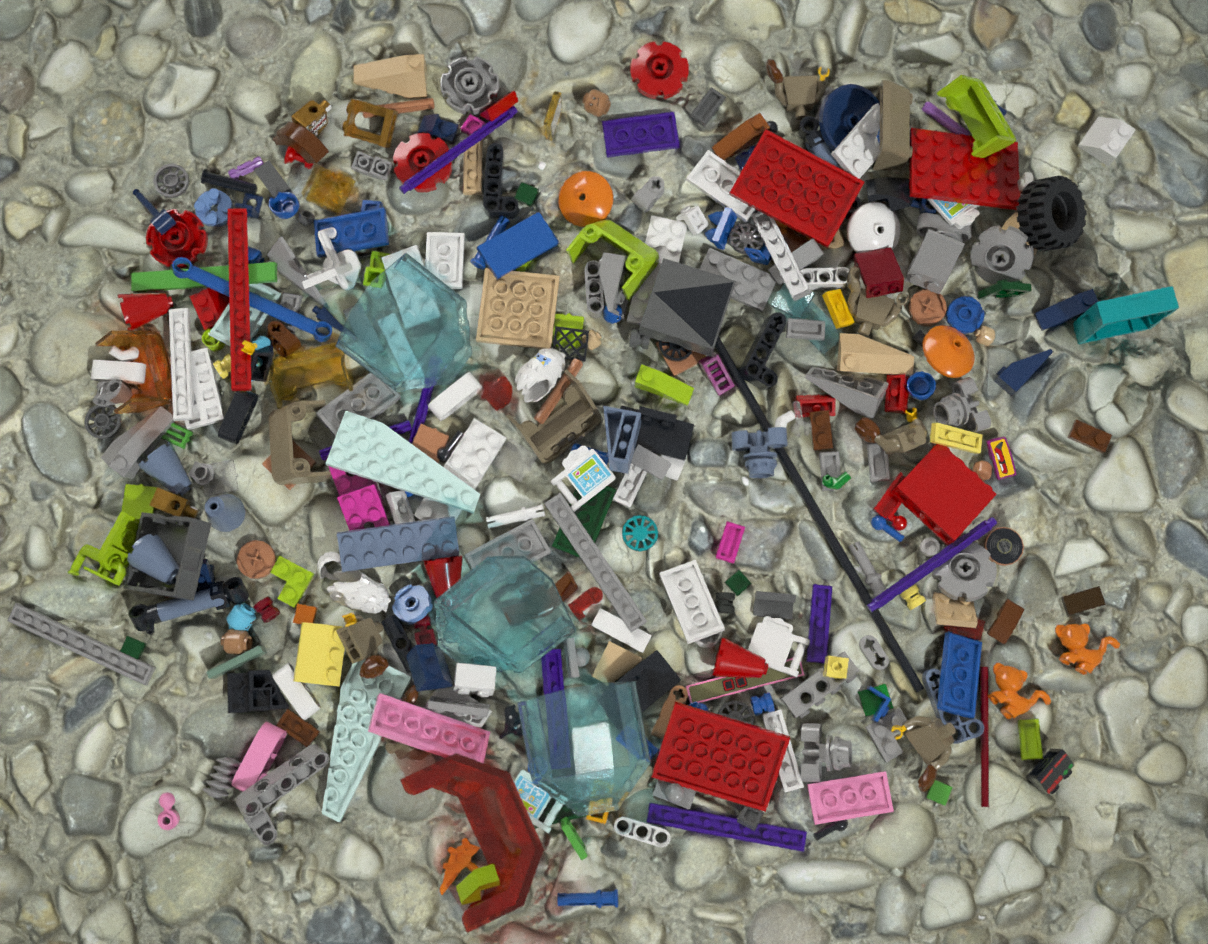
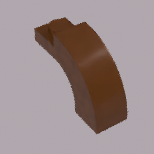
(302, 141)

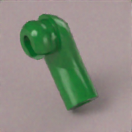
(835, 483)

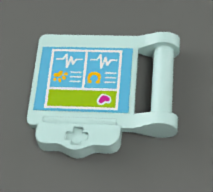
(535, 801)

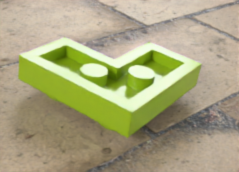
(296, 578)

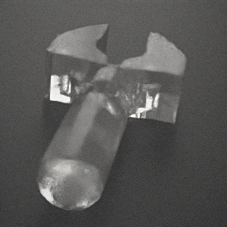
(799, 420)

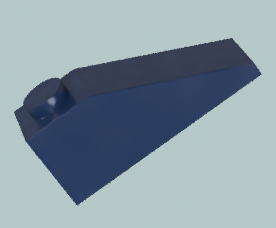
(1066, 310)
(1019, 372)

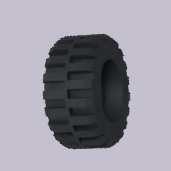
(1051, 213)

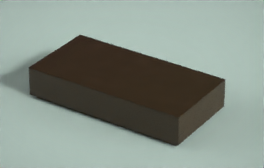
(1083, 601)

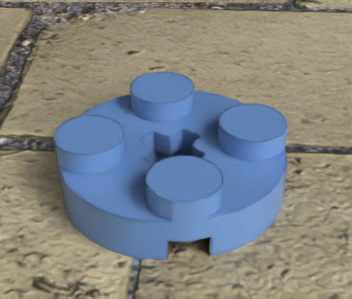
(208, 199)
(420, 608)

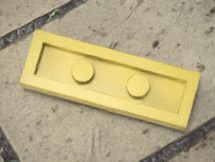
(956, 438)

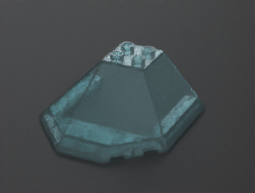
(408, 328)
(502, 615)
(586, 744)

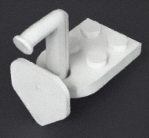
(339, 268)

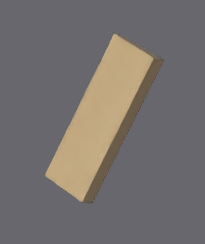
(473, 170)

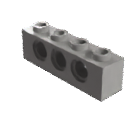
(792, 698)

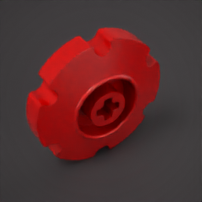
(648, 68)
(416, 151)
(190, 242)

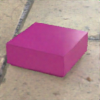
(471, 124)

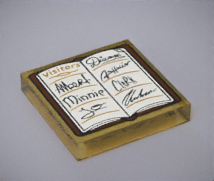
(553, 115)

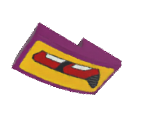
(1001, 457)

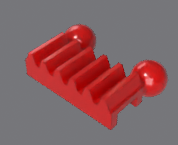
(889, 505)

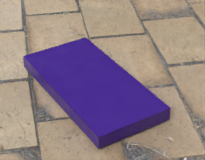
(640, 134)

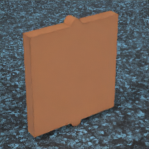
(429, 441)

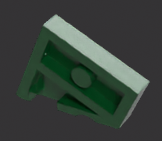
(1005, 289)

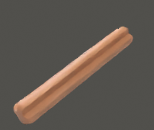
(405, 107)
(557, 392)

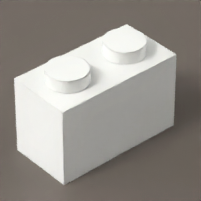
(474, 679)

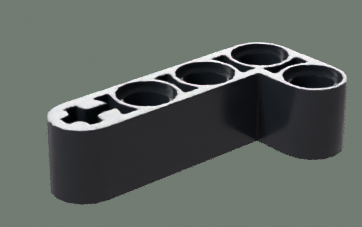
(496, 180)
(765, 348)

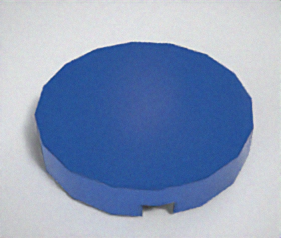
(965, 314)

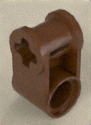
(283, 341)

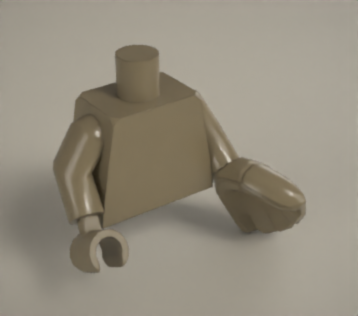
(870, 312)

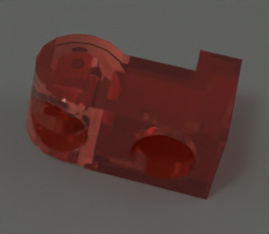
(591, 597)
(973, 633)

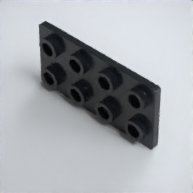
(663, 433)
(652, 679)

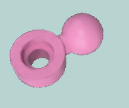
(166, 801)

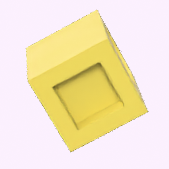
(835, 667)

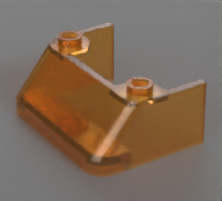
(158, 378)

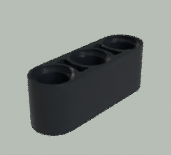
(237, 416)

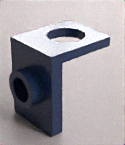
(251, 211)

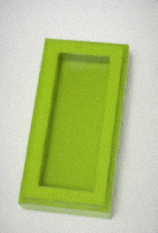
(1030, 739)

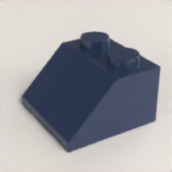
(429, 667)

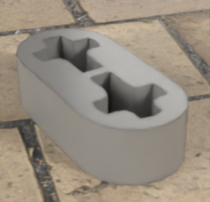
(870, 655)

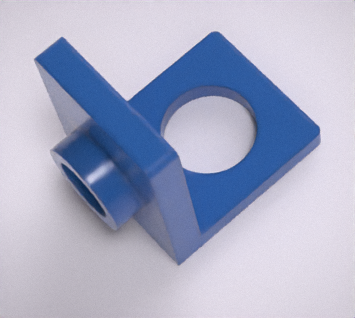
(760, 256)
(883, 708)

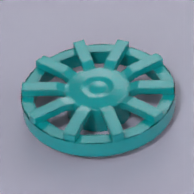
(640, 533)

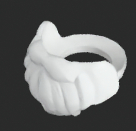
(322, 570)

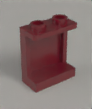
(879, 272)

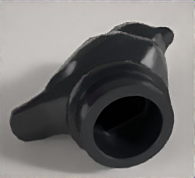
(512, 722)

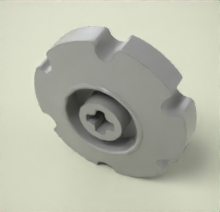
(469, 85)
(997, 242)
(974, 581)

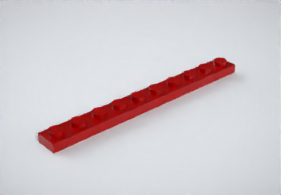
(239, 299)

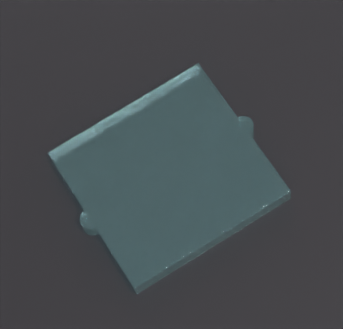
(785, 303)

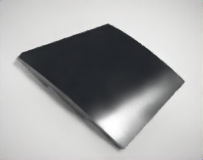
(893, 188)
(253, 692)

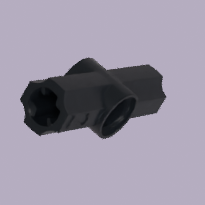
(395, 633)

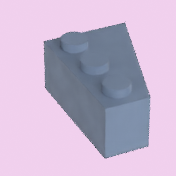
(621, 435)

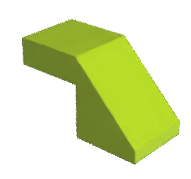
(375, 268)
(477, 880)

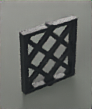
(571, 330)

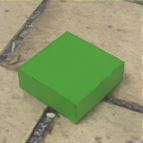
(939, 792)

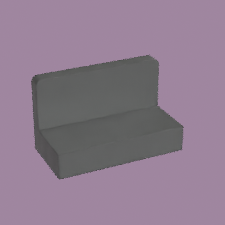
(773, 605)

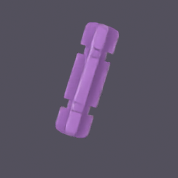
(245, 168)

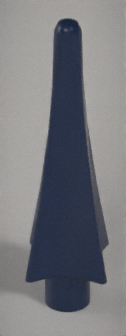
(324, 315)

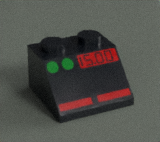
(1050, 771)

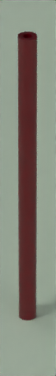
(984, 713)

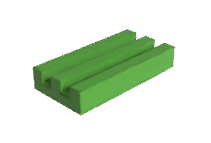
(185, 439)
(574, 838)

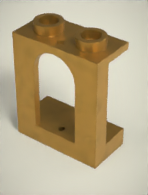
(351, 130)

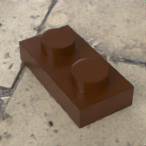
(821, 430)
(1089, 436)
(298, 728)

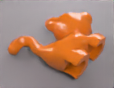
(1075, 639)
(1009, 682)

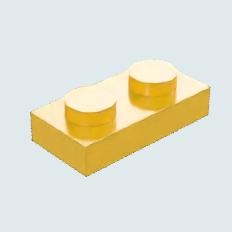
(838, 308)

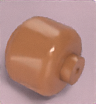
(983, 470)

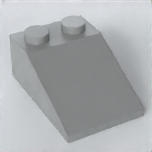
(934, 261)
(613, 277)

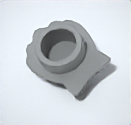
(202, 473)

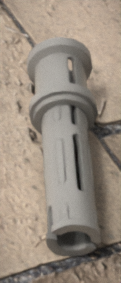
(873, 578)

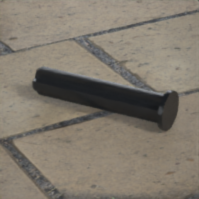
(227, 182)

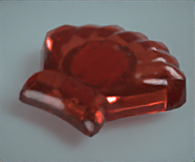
(497, 392)

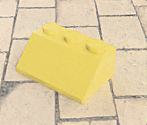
(319, 655)

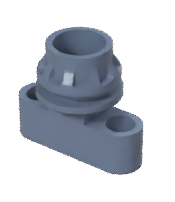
(760, 460)

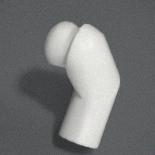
(124, 356)
(784, 419)

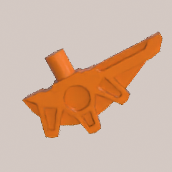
(459, 860)

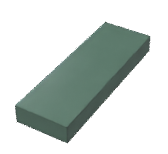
(236, 662)

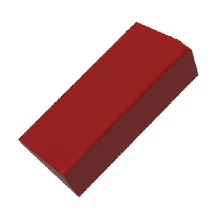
(500, 106)
(896, 394)
(816, 403)

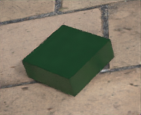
(526, 194)
(738, 583)
(133, 647)

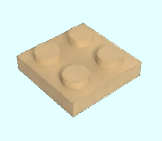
(954, 612)

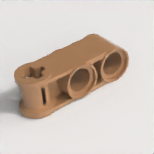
(661, 723)

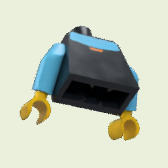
(261, 357)

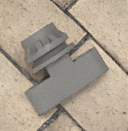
(940, 225)
(960, 408)
(835, 753)

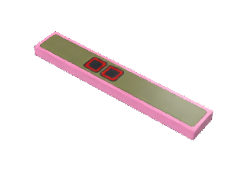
(727, 686)

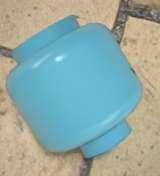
(241, 617)

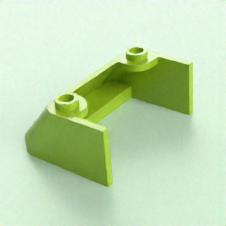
(979, 113)
(640, 259)

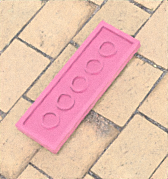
(427, 729)

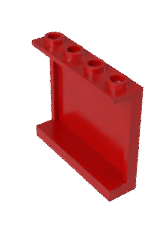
(944, 493)

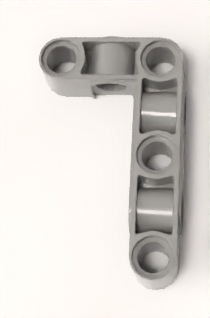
(271, 788)

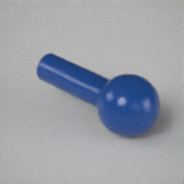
(879, 523)

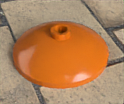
(595, 205)
(948, 351)

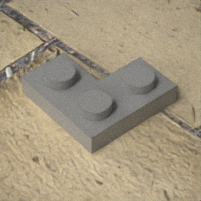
(883, 737)

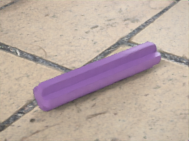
(944, 119)

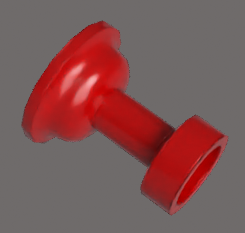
(291, 155)

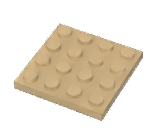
(518, 309)

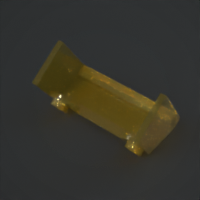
(308, 369)

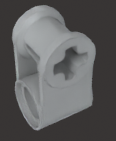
(647, 196)
(111, 393)

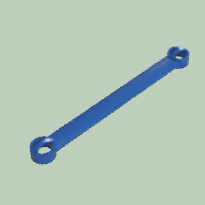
(256, 301)

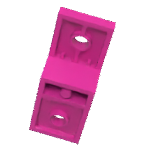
(359, 500)

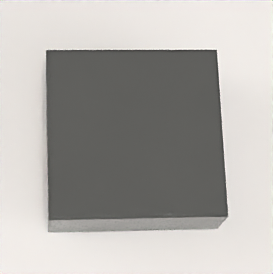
(750, 817)

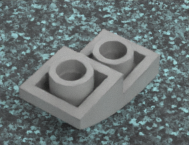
(371, 166)

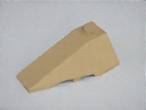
(397, 75)
(866, 355)

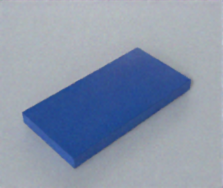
(354, 231)
(517, 245)
(959, 675)

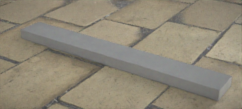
(595, 562)
(81, 644)

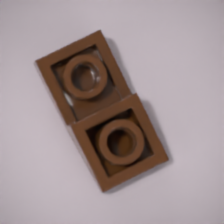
(1006, 621)

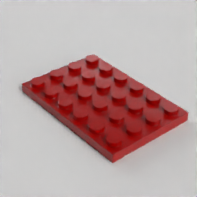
(948, 172)
(796, 188)
(720, 756)

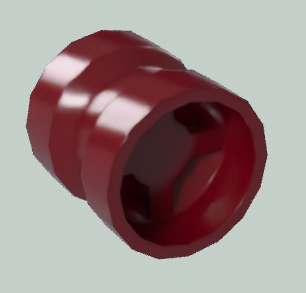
(266, 609)

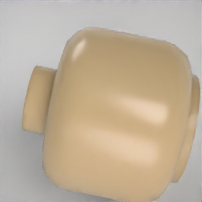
(985, 335)
(593, 340)

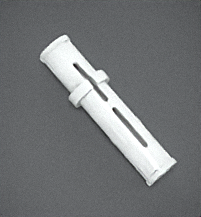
(515, 516)

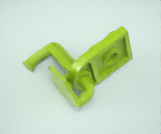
(114, 551)

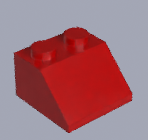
(209, 306)

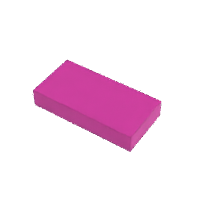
(730, 542)

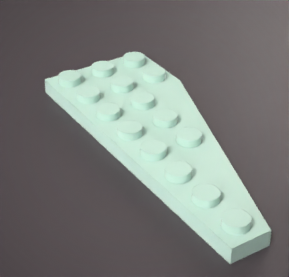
(382, 455)
(352, 743)

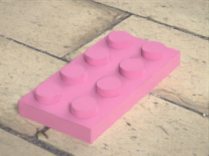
(850, 797)

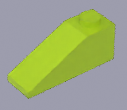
(663, 385)

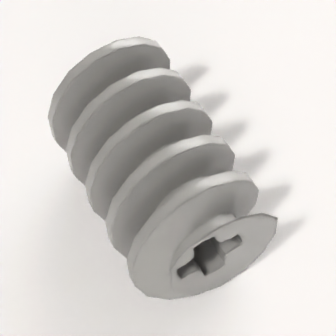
(221, 778)

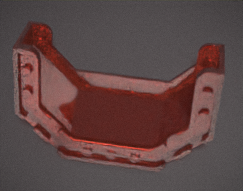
(499, 825)

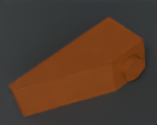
(741, 138)

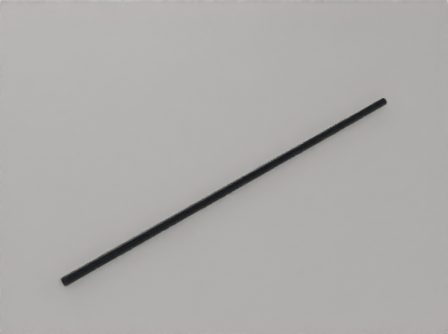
(820, 519)

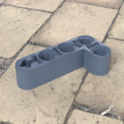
(961, 726)

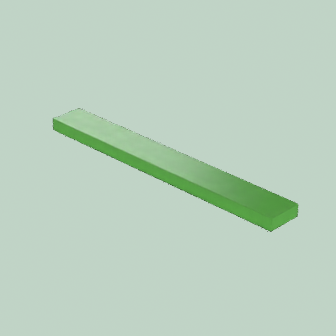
(167, 280)

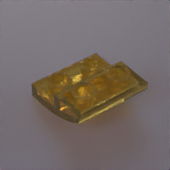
(330, 190)

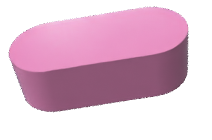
(259, 756)

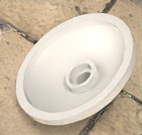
(863, 228)

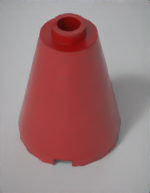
(144, 307)
(443, 572)
(738, 661)

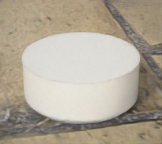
(929, 547)

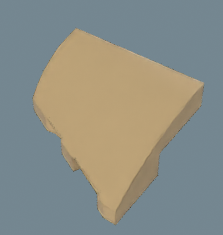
(615, 663)

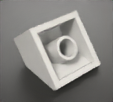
(1106, 139)

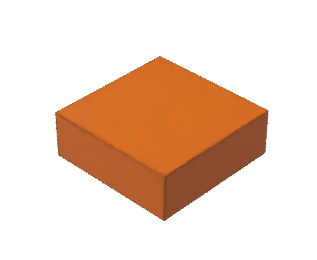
(304, 614)

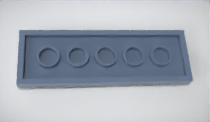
(398, 543)

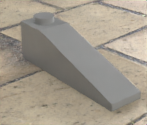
(292, 270)
(858, 394)
(137, 443)

